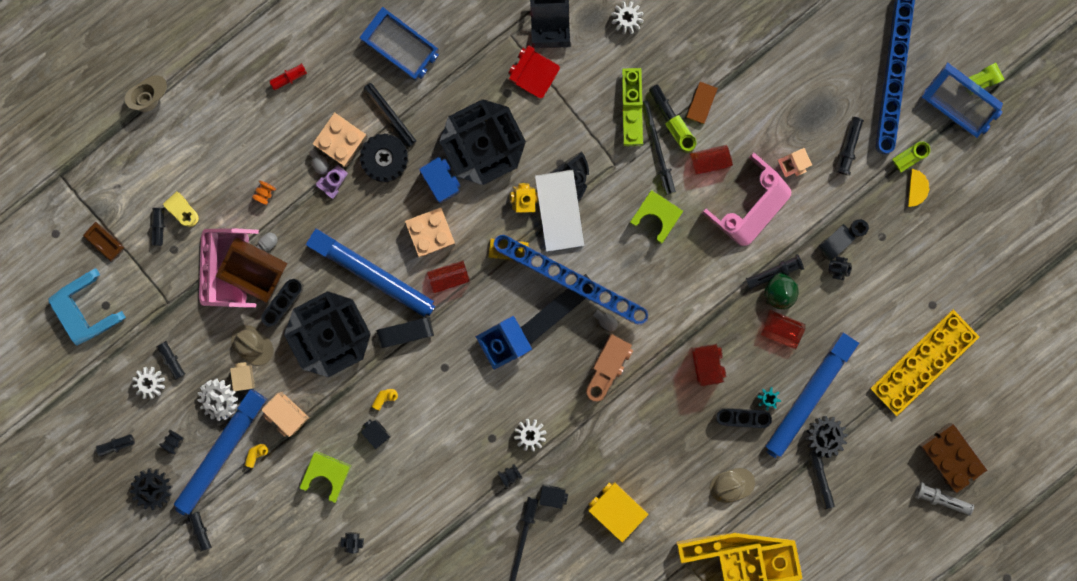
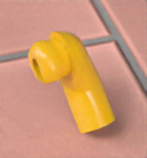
(384, 396)
(255, 452)

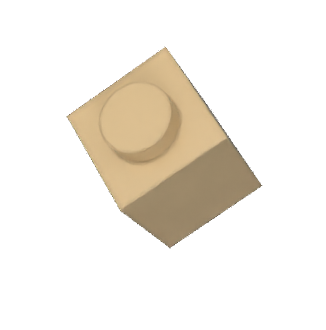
(242, 377)

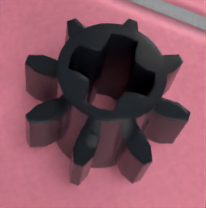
(840, 268)
(352, 542)

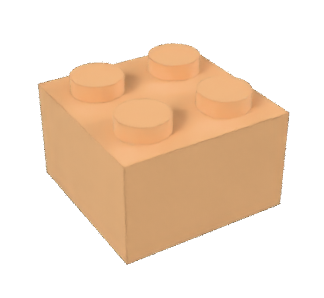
(340, 139)
(430, 232)
(284, 414)

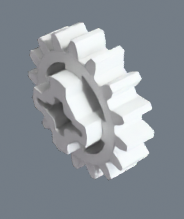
(217, 399)

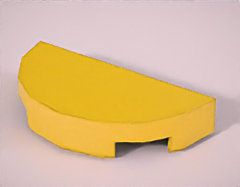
(918, 188)

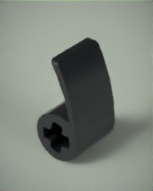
(836, 242)

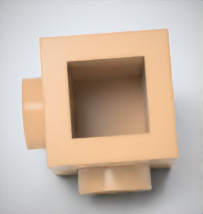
(795, 163)

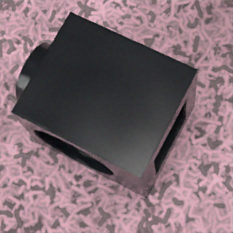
(375, 433)
(553, 496)

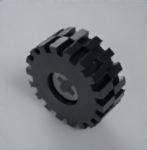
(397, 157)

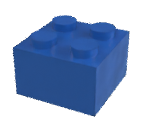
(440, 180)
(503, 342)

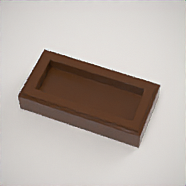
(103, 241)

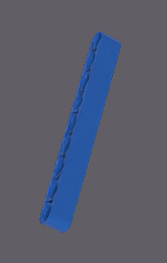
(897, 79)
(564, 272)

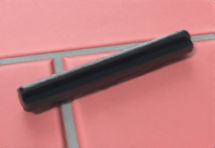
(389, 114)

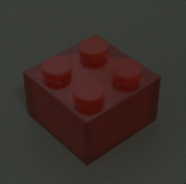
(708, 364)

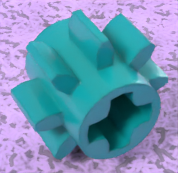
(763, 398)

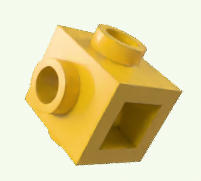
(524, 204)

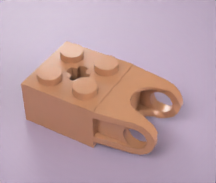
(608, 365)

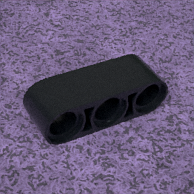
(289, 296)
(405, 332)
(752, 417)

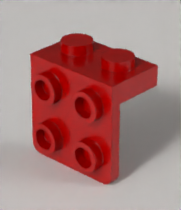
(533, 72)

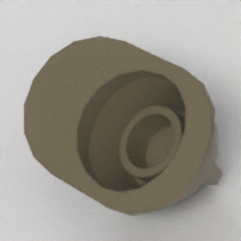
(146, 94)
(252, 345)
(732, 485)

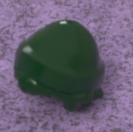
(781, 292)

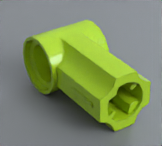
(988, 76)
(680, 133)
(910, 157)

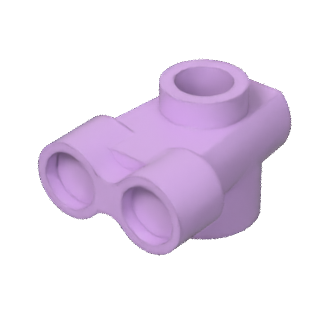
(329, 183)

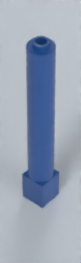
(370, 273)
(838, 354)
(220, 451)

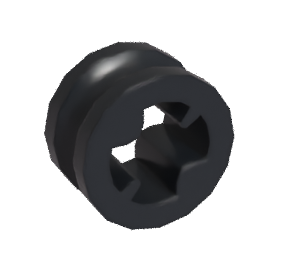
(863, 223)

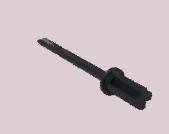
(665, 174)
(528, 517)

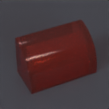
(711, 159)
(448, 276)
(783, 329)

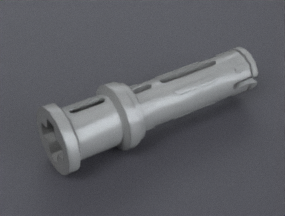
(935, 496)

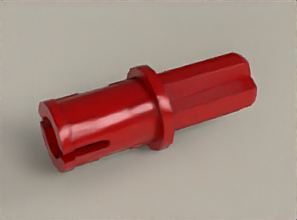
(288, 77)

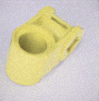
(179, 207)

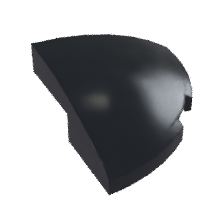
(580, 168)

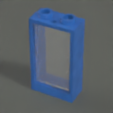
(400, 44)
(963, 100)

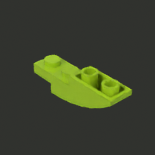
(632, 106)

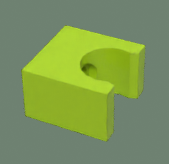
(662, 209)
(327, 467)

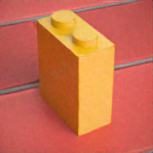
(617, 511)

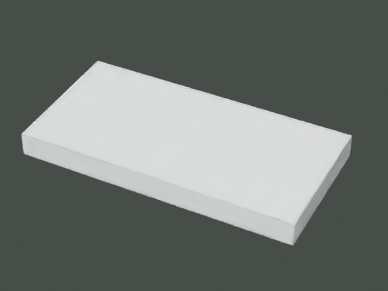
(559, 210)

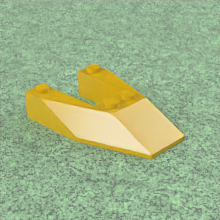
(746, 556)

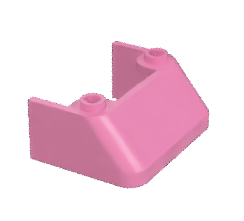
(747, 229)
(214, 248)

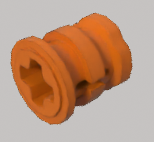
(263, 192)

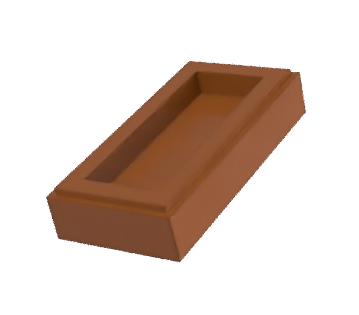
(702, 102)

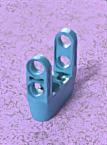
(71, 315)

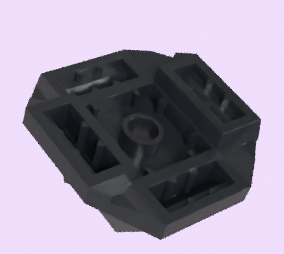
(479, 121)
(307, 337)

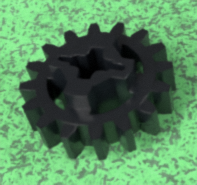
(832, 430)
(151, 496)

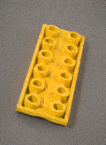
(924, 362)

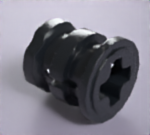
(171, 442)
(510, 475)

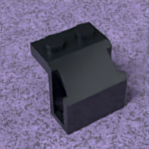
(550, 23)

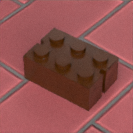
(251, 269)
(952, 457)

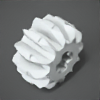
(631, 12)
(146, 389)
(536, 435)

